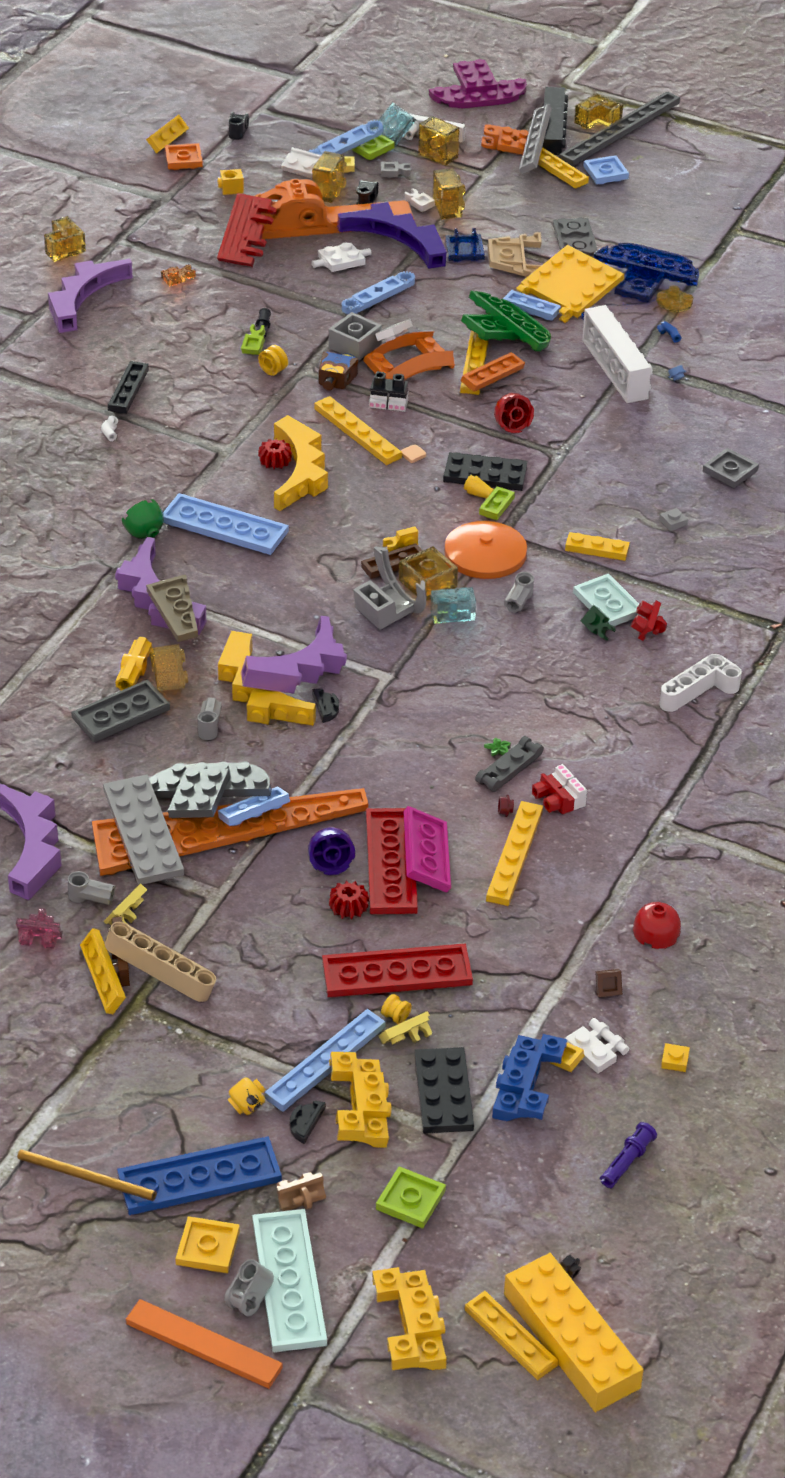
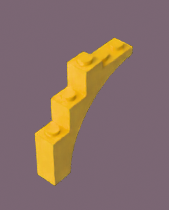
(310, 471)
(261, 703)

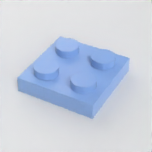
(606, 169)

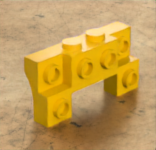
(368, 1099)
(418, 1311)

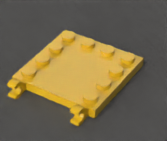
(571, 281)

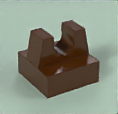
(609, 983)

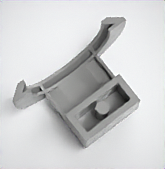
(389, 602)

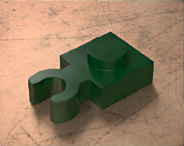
(597, 623)

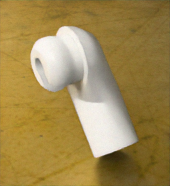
(108, 428)

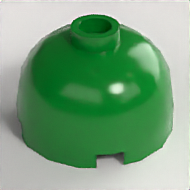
(144, 519)

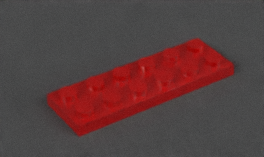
(388, 881)
(397, 970)

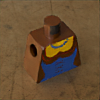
(337, 370)

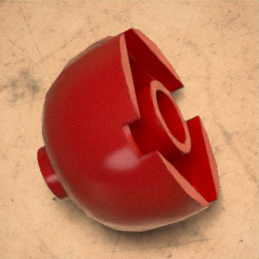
(514, 412)
(657, 925)

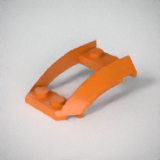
(432, 358)

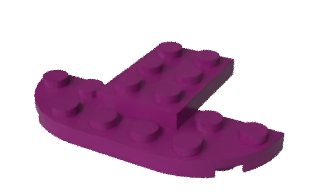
(478, 87)

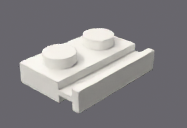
(300, 162)

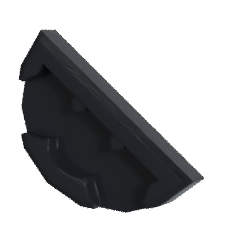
(326, 704)
(305, 1118)

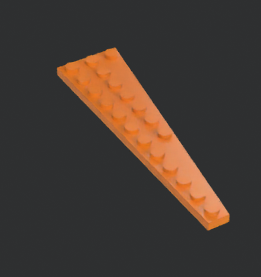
(206, 833)

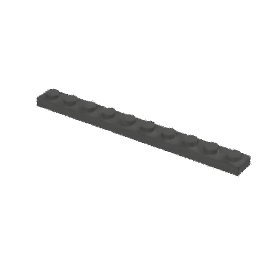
(619, 128)

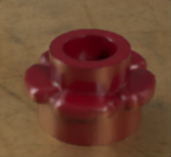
(505, 805)

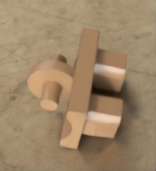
(301, 1192)

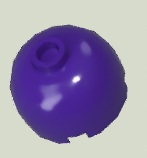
(331, 851)

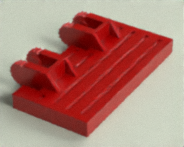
(244, 230)

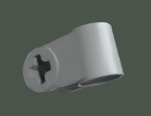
(250, 1285)

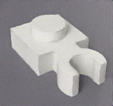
(419, 201)

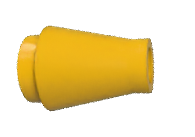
(477, 487)

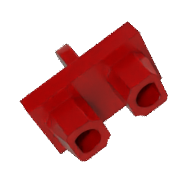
(651, 620)

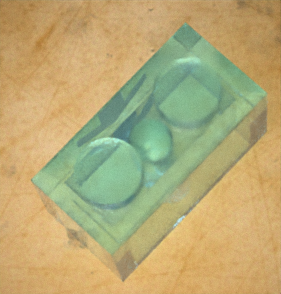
(453, 605)

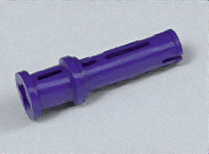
(633, 1147)

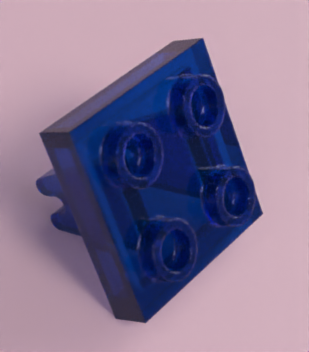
(464, 247)

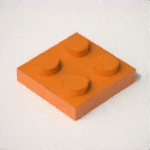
(183, 156)

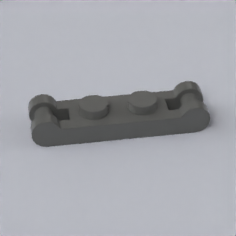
(509, 764)

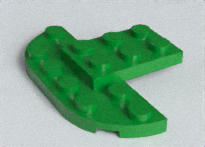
(505, 322)

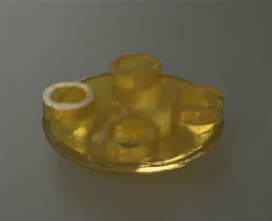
(674, 299)

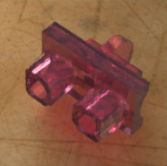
(40, 926)

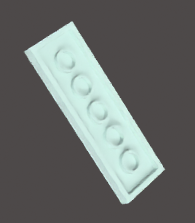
(294, 1297)

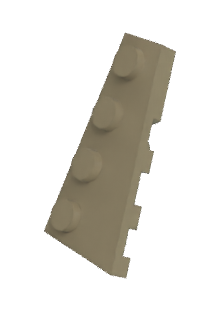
(175, 606)

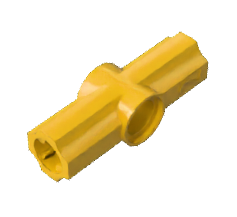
(134, 663)

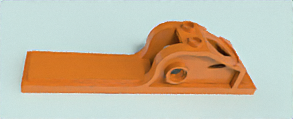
(304, 200)

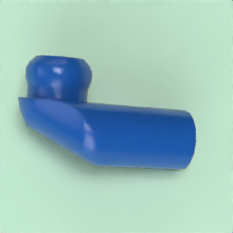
(673, 332)

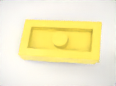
(132, 900)
(396, 1033)

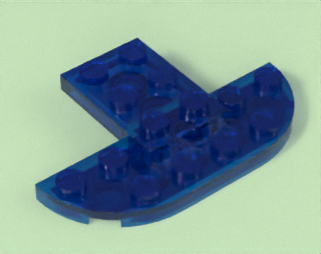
(646, 269)

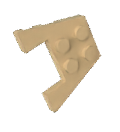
(509, 253)

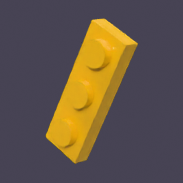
(167, 133)
(597, 546)

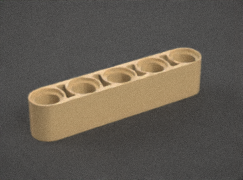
(160, 961)

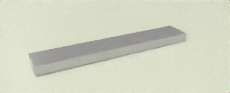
(535, 138)

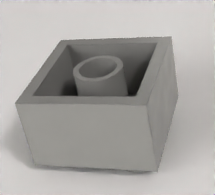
(354, 336)

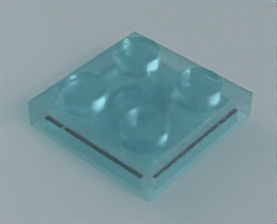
(395, 123)

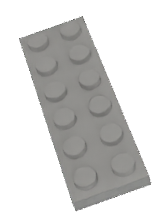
(143, 829)

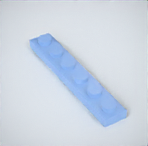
(317, 1067)

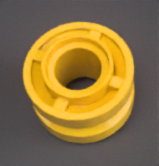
(273, 360)

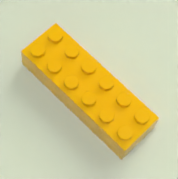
(573, 1332)

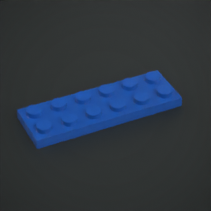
(202, 1174)

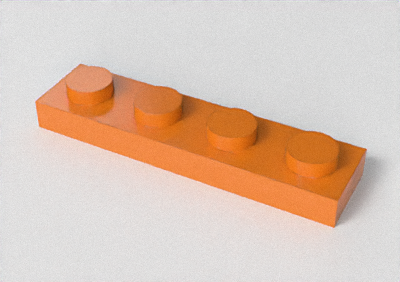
(492, 371)

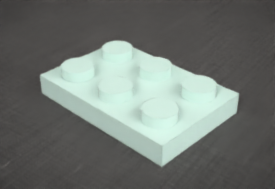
(609, 597)

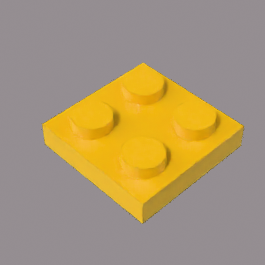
(207, 1244)

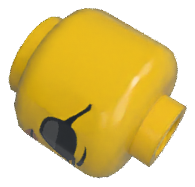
(247, 1096)

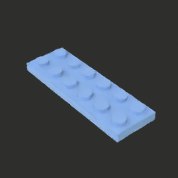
(225, 523)

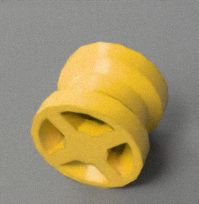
(396, 1009)

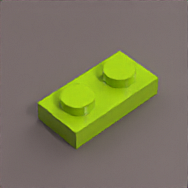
(496, 503)

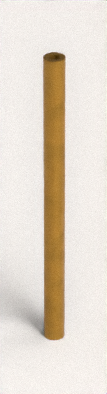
(87, 1175)

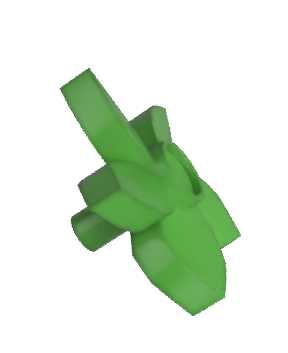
(498, 746)

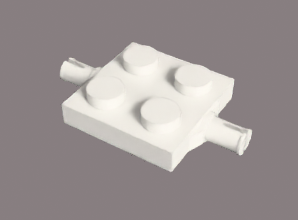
(341, 257)

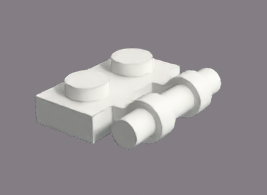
(596, 1053)

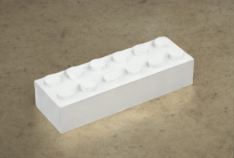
(616, 354)

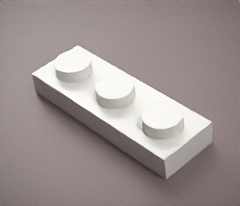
(394, 331)

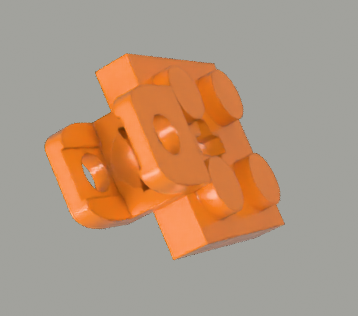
(504, 139)

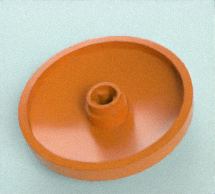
(486, 549)

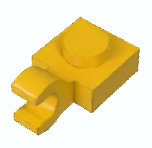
(402, 539)

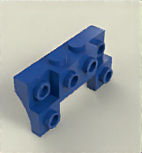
(520, 1075)

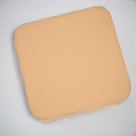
(413, 453)

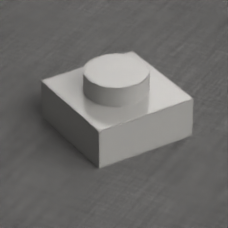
(673, 519)

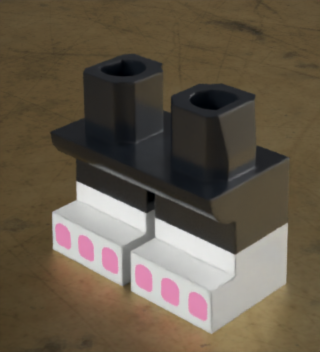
(391, 390)

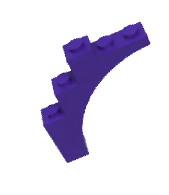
(382, 221)

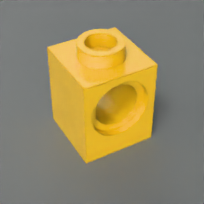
(231, 181)

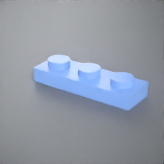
(533, 305)
(253, 807)

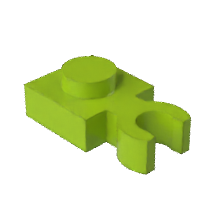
(253, 342)

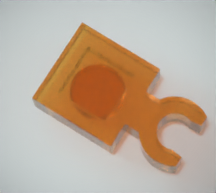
(175, 275)

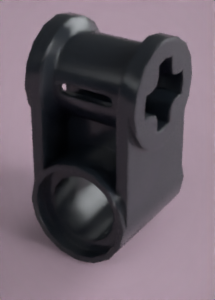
(238, 125)
(367, 192)

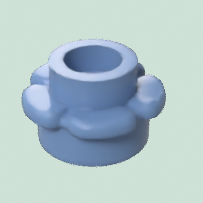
(676, 373)

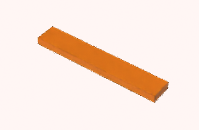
(204, 1343)

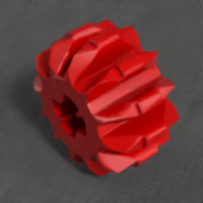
(275, 453)
(348, 900)

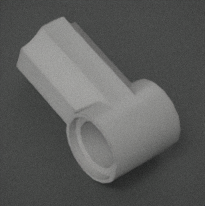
(520, 592)
(209, 719)
(82, 889)

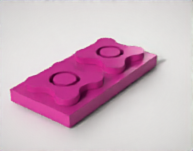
(427, 849)

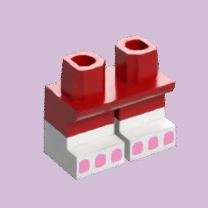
(561, 791)

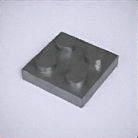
(730, 468)

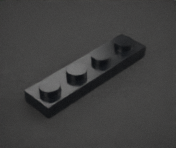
(128, 387)

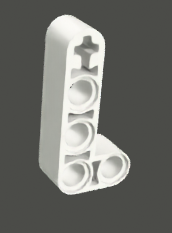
(697, 679)

